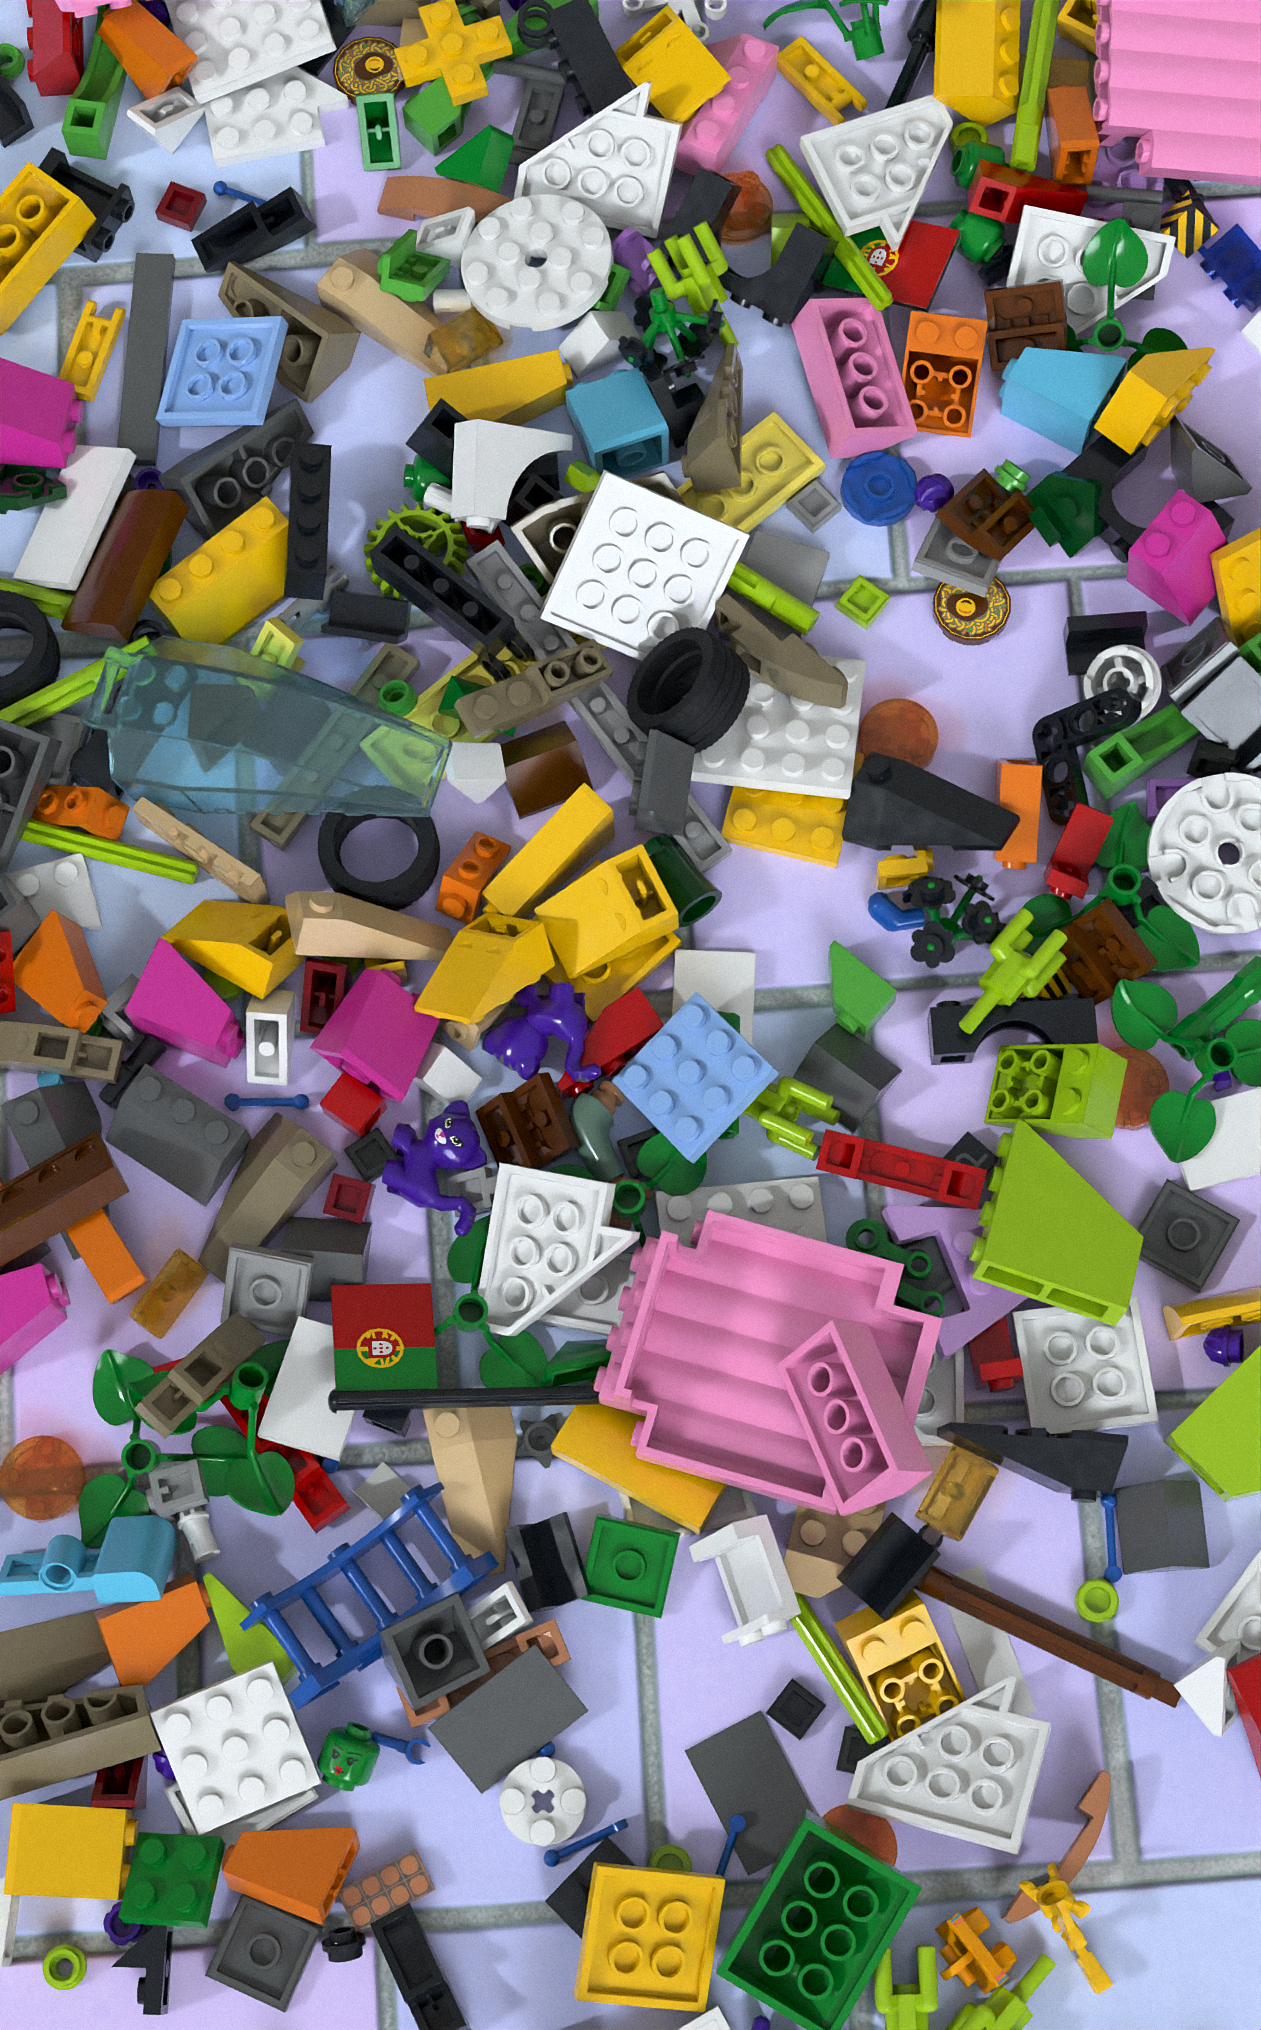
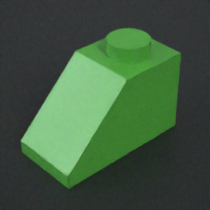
(857, 991)

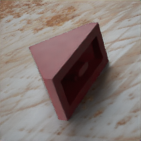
(323, 991)
(122, 1785)

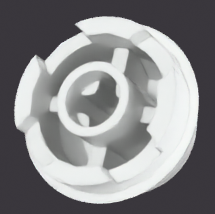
(1128, 669)

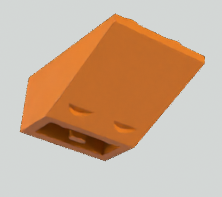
(943, 371)

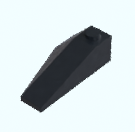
(910, 806)
(1069, 1463)

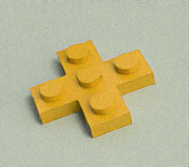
(453, 51)

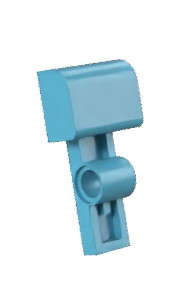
(126, 1569)

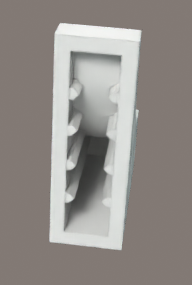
(489, 462)

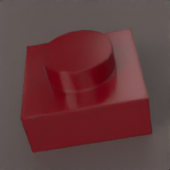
(181, 206)
(349, 1198)

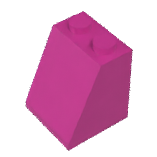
(36, 417)
(1174, 560)
(183, 1009)
(377, 1034)
(29, 1310)

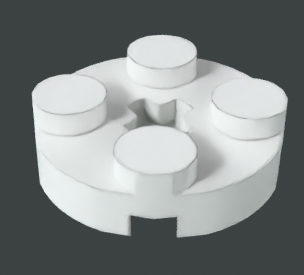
(545, 1827)

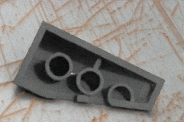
(237, 469)
(24, 772)
(50, 1122)

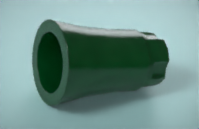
(687, 887)

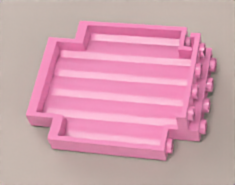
(1182, 84)
(708, 1339)

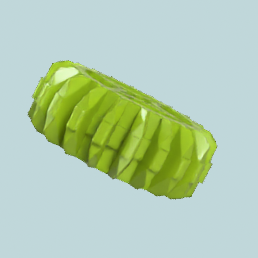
(438, 535)

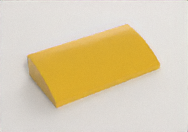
(1208, 1313)
(599, 1443)

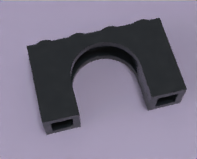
(782, 288)
(1111, 464)

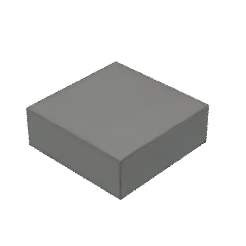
(814, 506)

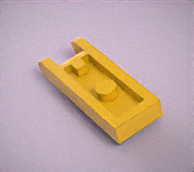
(818, 80)
(91, 350)

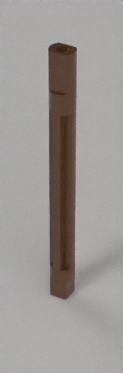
(1047, 1635)

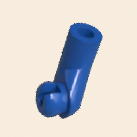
(891, 916)

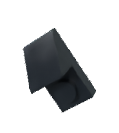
(677, 407)
(155, 1955)

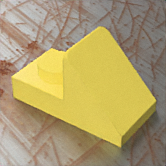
(279, 645)

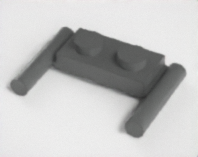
(538, 107)
(1140, 210)

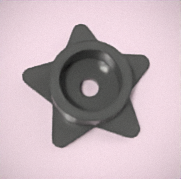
(530, 1444)

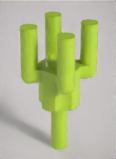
(698, 280)
(1015, 970)
(779, 1108)
(907, 2004)
(1004, 2008)

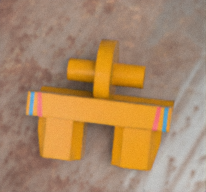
(968, 1955)

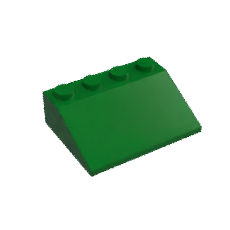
(818, 1926)

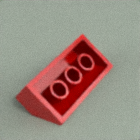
(56, 48)

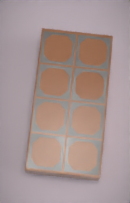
(386, 1890)

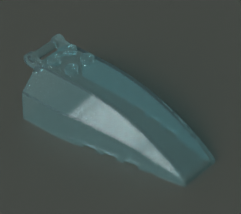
(245, 734)

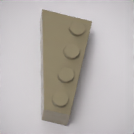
(72, 1737)

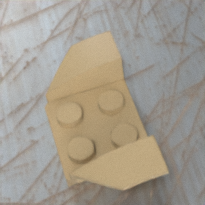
(824, 1546)

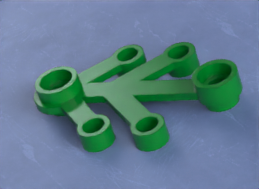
(892, 1252)

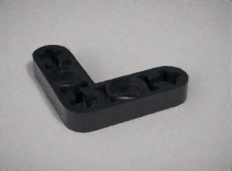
(1071, 737)

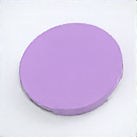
(1117, 168)

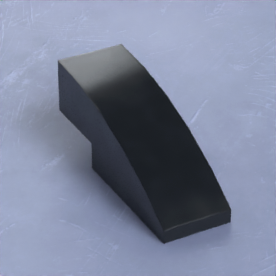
(254, 231)
(418, 1971)

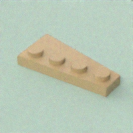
(208, 856)

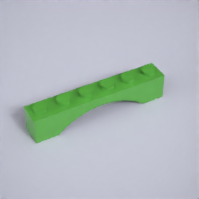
(95, 102)
(431, 113)
(1149, 742)

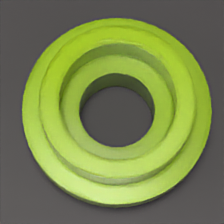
(51, 1967)

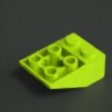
(1057, 1089)

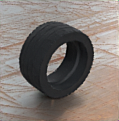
(43, 661)
(668, 673)
(391, 893)

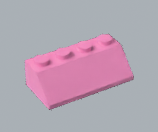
(720, 121)
(852, 376)
(853, 1417)

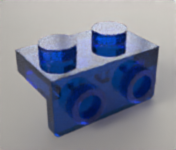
(1239, 266)

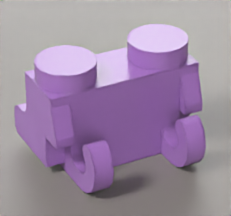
(630, 252)

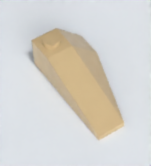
(354, 294)
(350, 927)
(476, 1466)

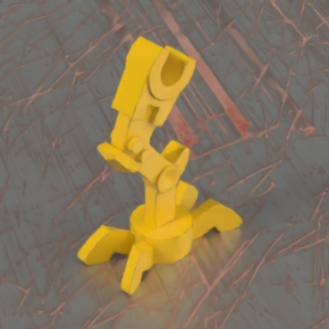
(1056, 1903)

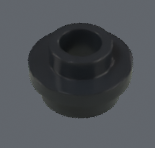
(344, 1944)

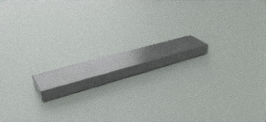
(146, 355)

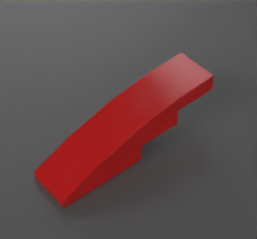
(313, 1490)

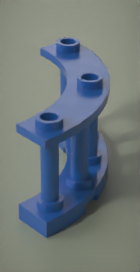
(351, 1655)

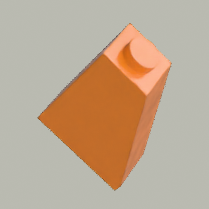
(146, 49)
(1071, 135)
(1019, 792)
(60, 973)
(107, 1256)
(151, 1633)
(292, 1868)

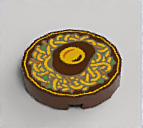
(367, 67)
(969, 617)

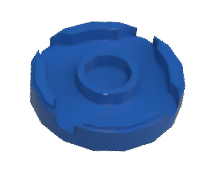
(878, 488)

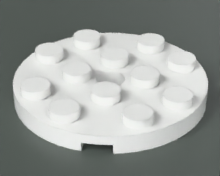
(543, 296)
(1186, 858)

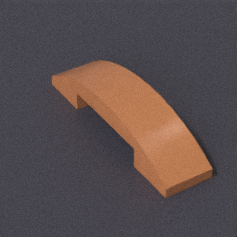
(431, 196)
(545, 1636)
(1094, 1807)

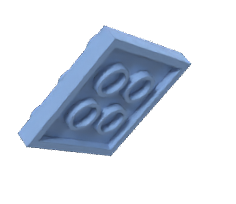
(222, 371)
(695, 1077)

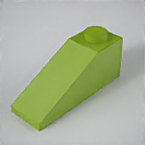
(246, 1647)

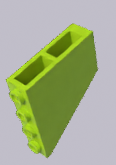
(1053, 1233)
(1225, 1434)

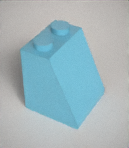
(1060, 393)
(619, 424)

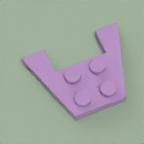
(955, 1234)

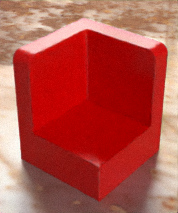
(353, 1105)

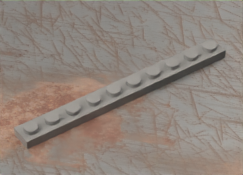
(596, 707)

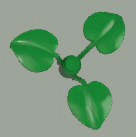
(864, 33)
(1119, 259)
(1125, 853)
(1179, 1121)
(659, 1162)
(513, 1359)
(256, 1483)
(108, 1494)

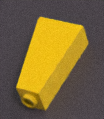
(505, 390)
(552, 855)

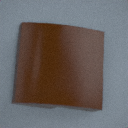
(1024, 318)
(988, 516)
(1103, 951)
(528, 1125)

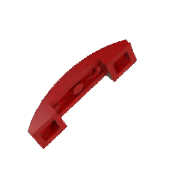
(901, 1169)

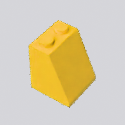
(69, 1851)

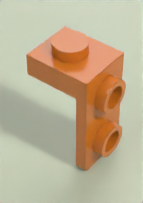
(82, 807)
(469, 875)

